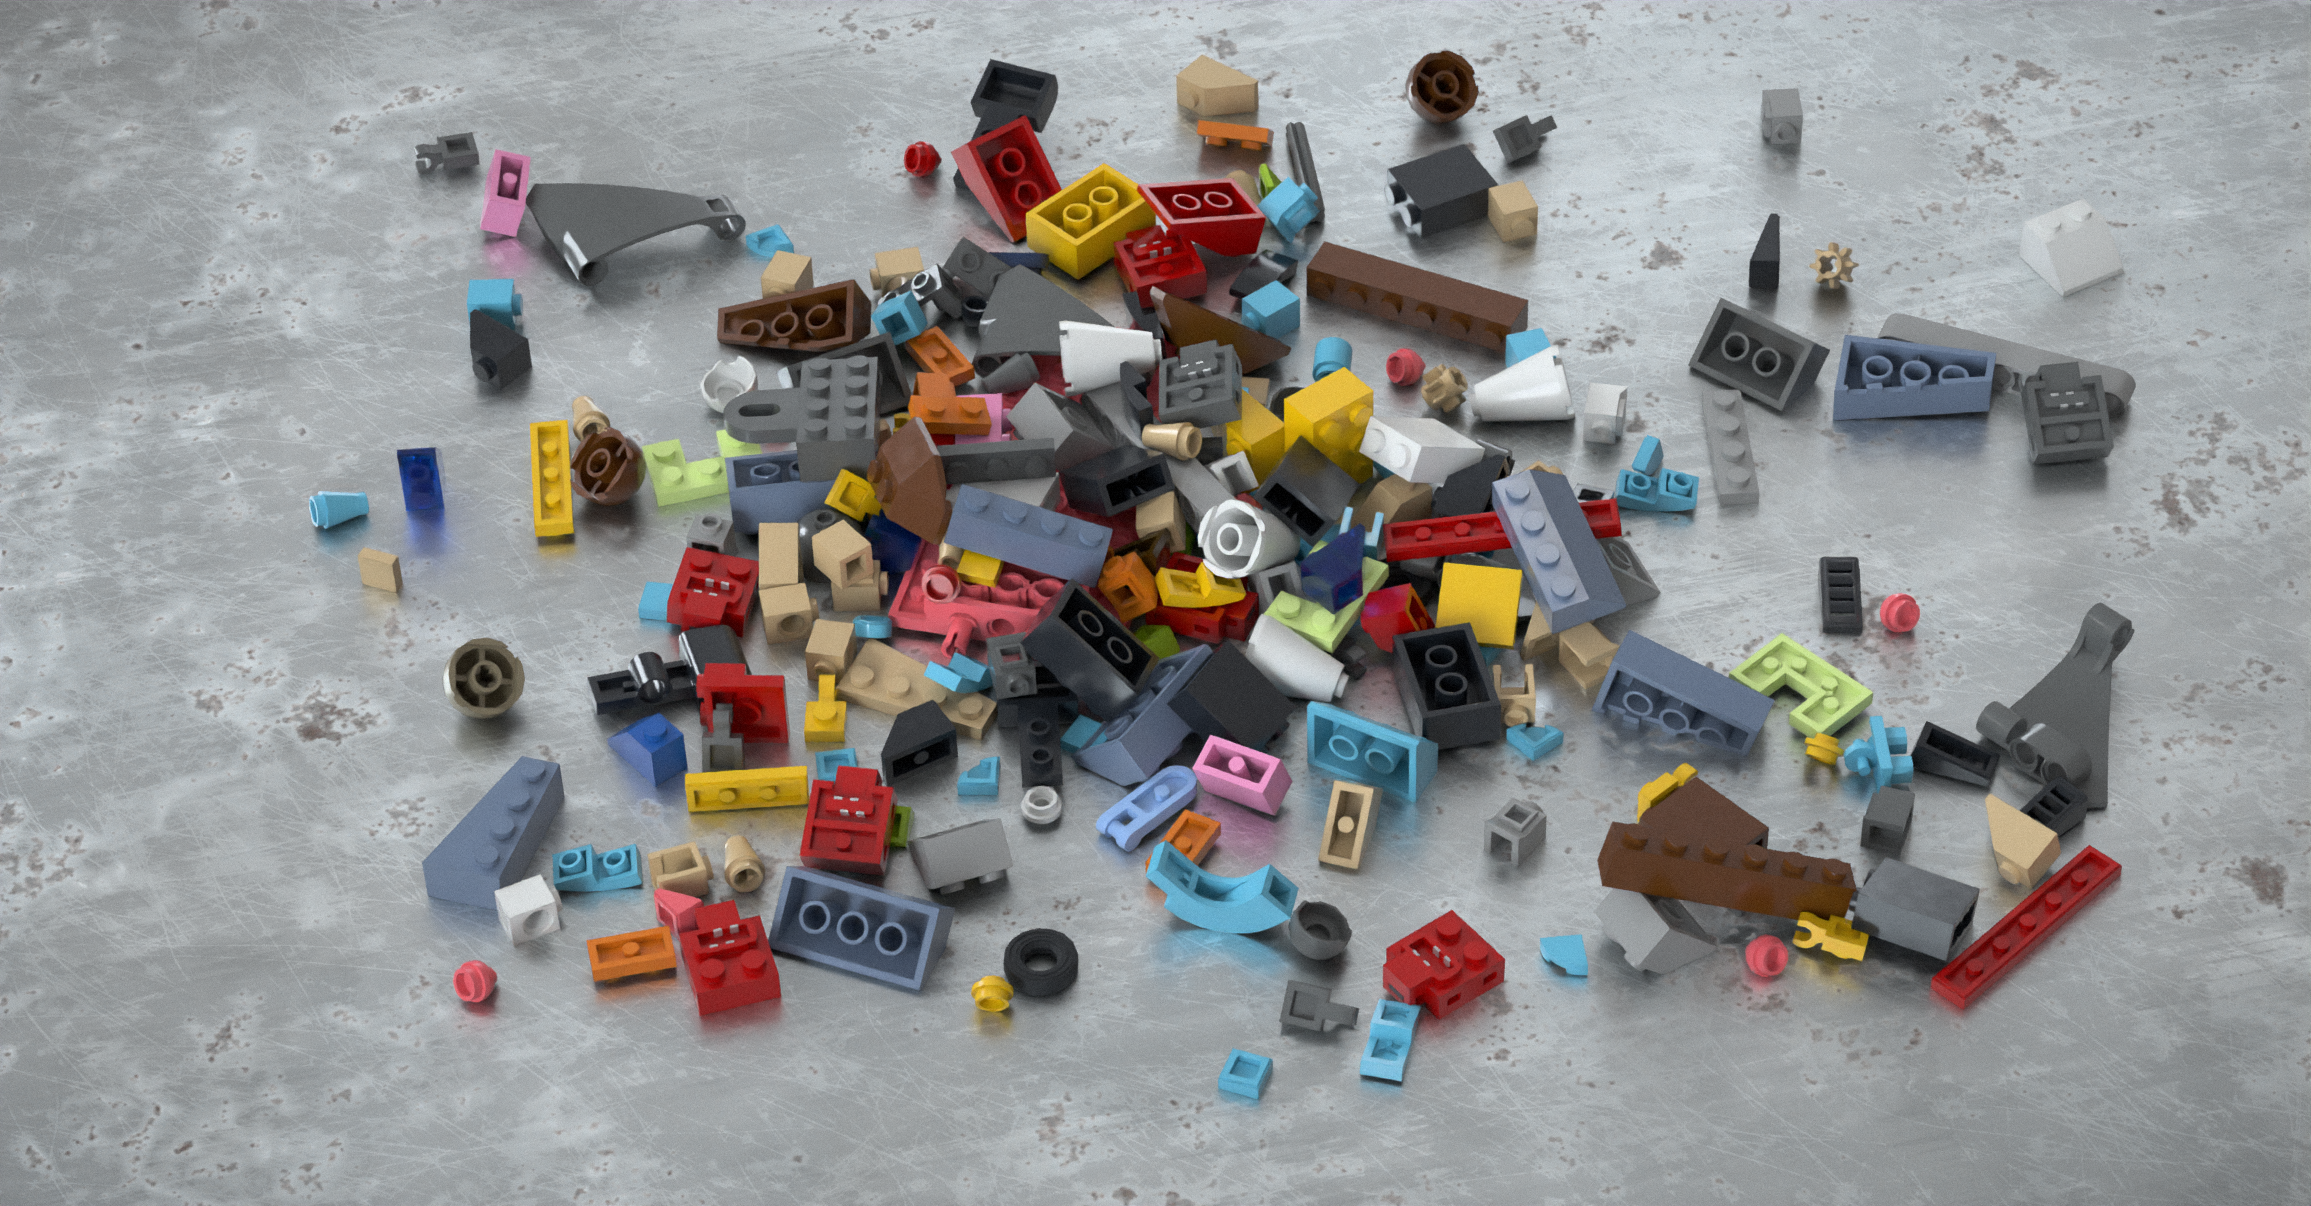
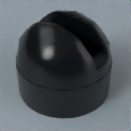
(973, 310)

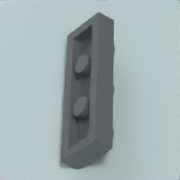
(998, 460)

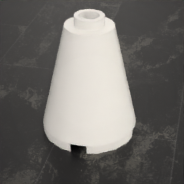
(1094, 354)
(1526, 391)
(1244, 540)
(1294, 663)

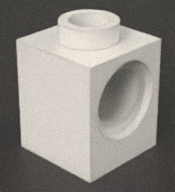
(528, 909)

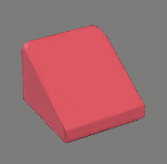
(676, 911)

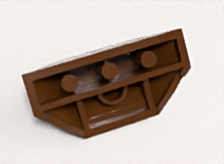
(1191, 324)
(912, 482)

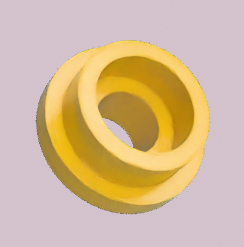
(1823, 748)
(992, 993)

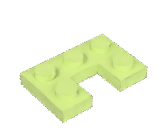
(681, 481)
(1316, 622)
(1830, 694)

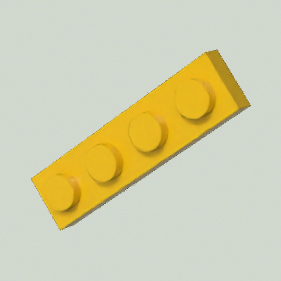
(551, 478)

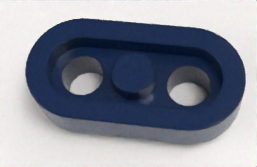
(1034, 261)

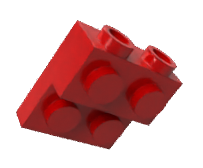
(757, 702)

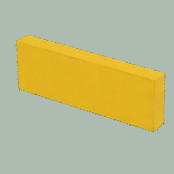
(747, 788)

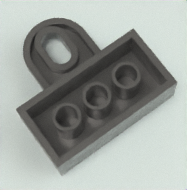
(829, 417)

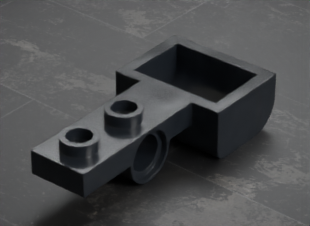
(1008, 94)
(655, 682)
(1038, 724)

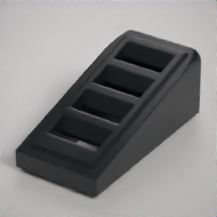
(1766, 257)
(1840, 582)
(1940, 751)
(2062, 799)

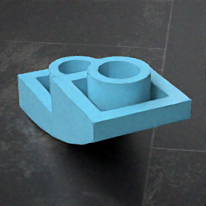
(1663, 494)
(586, 871)

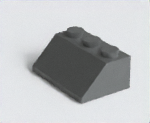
(1757, 356)
(893, 382)

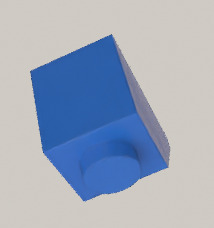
(652, 748)

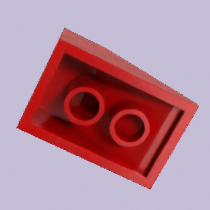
(1008, 174)
(1208, 213)

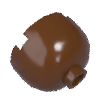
(1441, 87)
(608, 467)

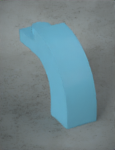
(1220, 902)

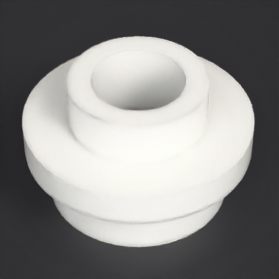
(1041, 805)

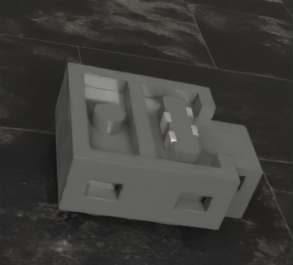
(1201, 386)
(2066, 415)

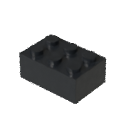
(1089, 651)
(1446, 686)

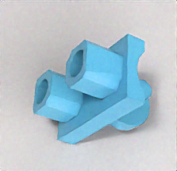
(1876, 754)

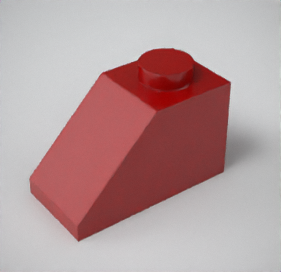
(1394, 613)

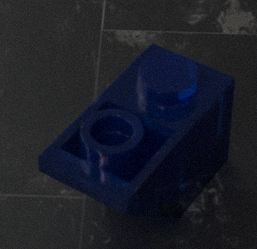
(422, 478)
(892, 544)
(1337, 570)

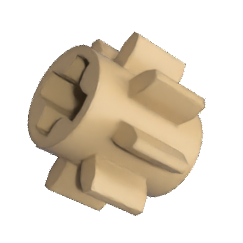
(1843, 264)
(1444, 388)

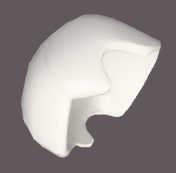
(727, 382)

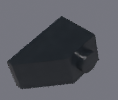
(497, 351)
(1469, 489)
(918, 742)

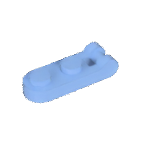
(1148, 806)

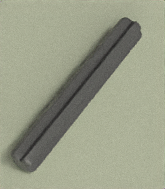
(1304, 164)

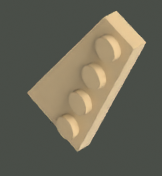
(895, 683)

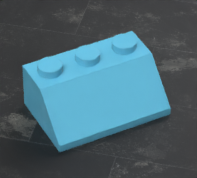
(1369, 751)

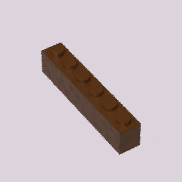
(1415, 296)
(1724, 873)

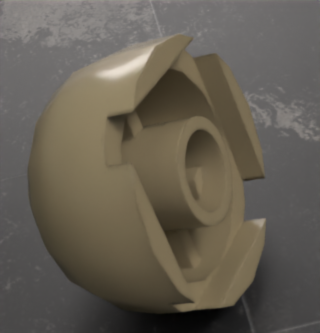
(483, 678)

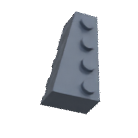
(1910, 379)
(1681, 696)
(497, 836)

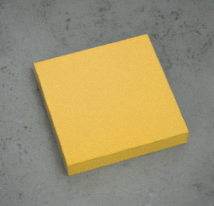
(1484, 598)

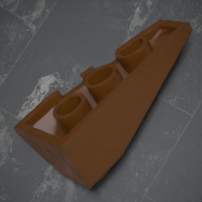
(800, 320)

